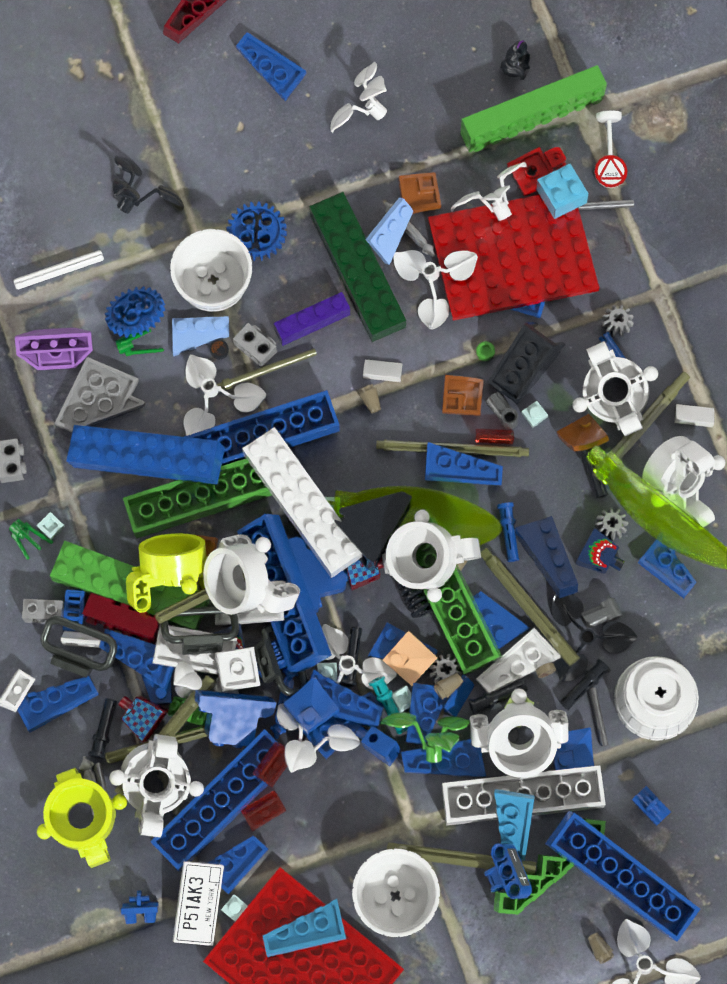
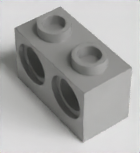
(251, 348)
(14, 459)
(41, 610)

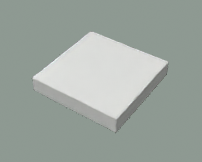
(237, 669)

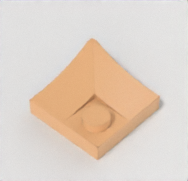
(410, 658)

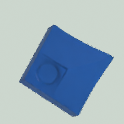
(311, 706)
(576, 751)

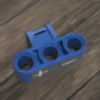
(500, 875)

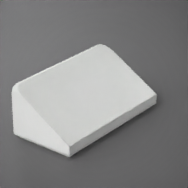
(382, 370)
(694, 415)
(75, 638)
(16, 690)

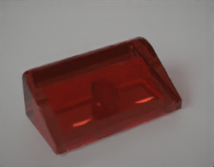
(494, 436)
(272, 765)
(263, 810)

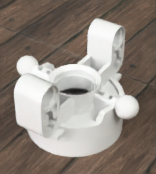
(606, 366)
(678, 473)
(402, 548)
(226, 583)
(527, 758)
(150, 807)

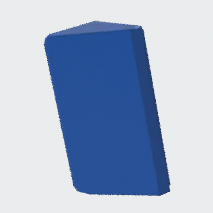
(458, 697)

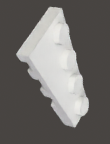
(518, 662)

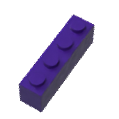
(312, 318)

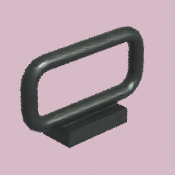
(201, 643)
(72, 661)
(269, 666)

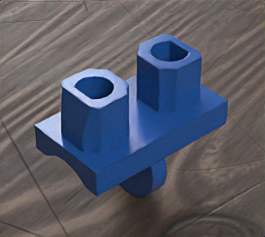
(651, 805)
(142, 906)

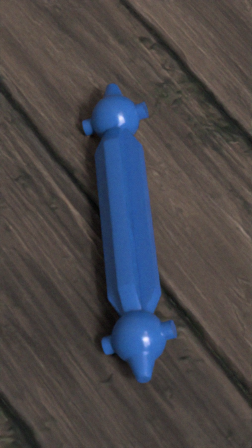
(277, 728)

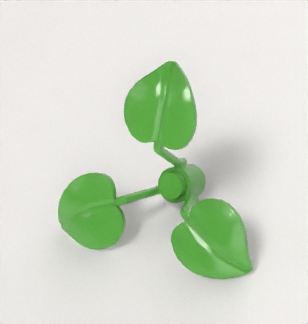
(435, 741)

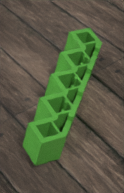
(549, 871)

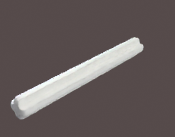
(58, 269)

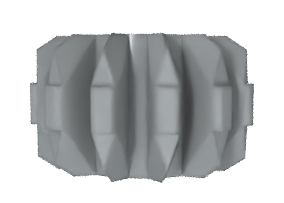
(615, 314)
(619, 521)
(437, 668)

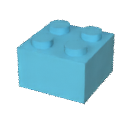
(562, 191)

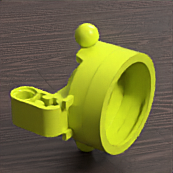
(166, 561)
(90, 840)

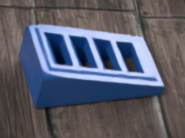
(74, 593)

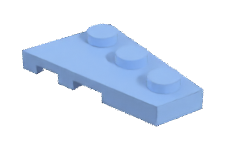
(389, 230)
(197, 331)

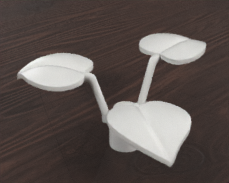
(373, 106)
(499, 207)
(412, 262)
(201, 373)
(372, 666)
(187, 681)
(301, 753)
(636, 939)

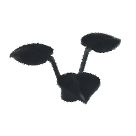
(130, 195)
(615, 636)

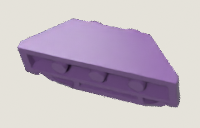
(54, 347)

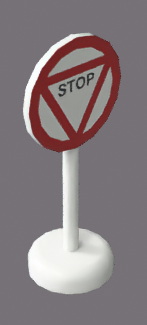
(610, 169)

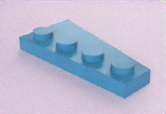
(514, 818)
(314, 929)

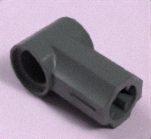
(502, 410)
(605, 612)

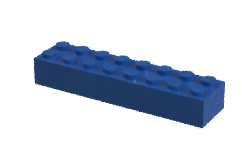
(294, 421)
(145, 454)
(300, 631)
(216, 806)
(622, 876)

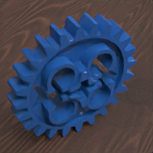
(273, 232)
(133, 307)

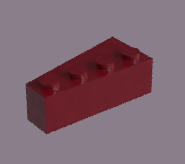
(188, 17)
(121, 618)

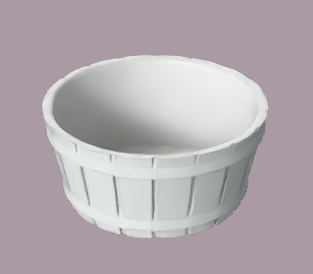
(210, 254)
(648, 713)
(390, 873)

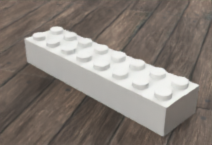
(301, 501)
(553, 792)

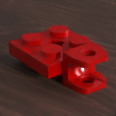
(543, 163)

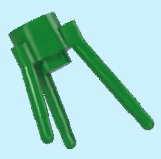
(125, 345)
(21, 531)

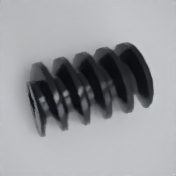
(416, 601)

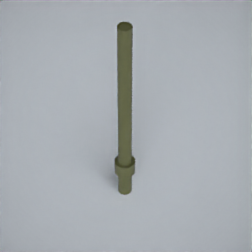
(228, 383)

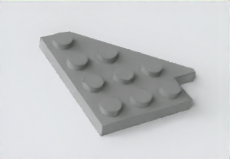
(98, 396)

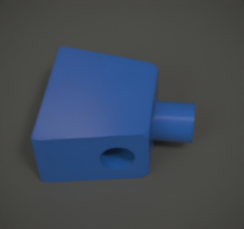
(384, 748)

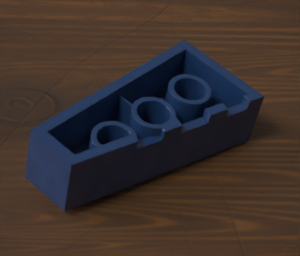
(547, 551)

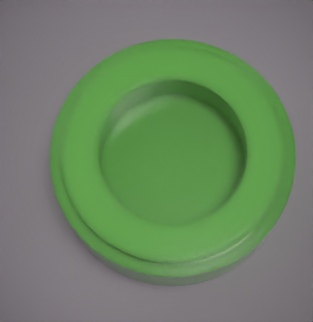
(485, 351)

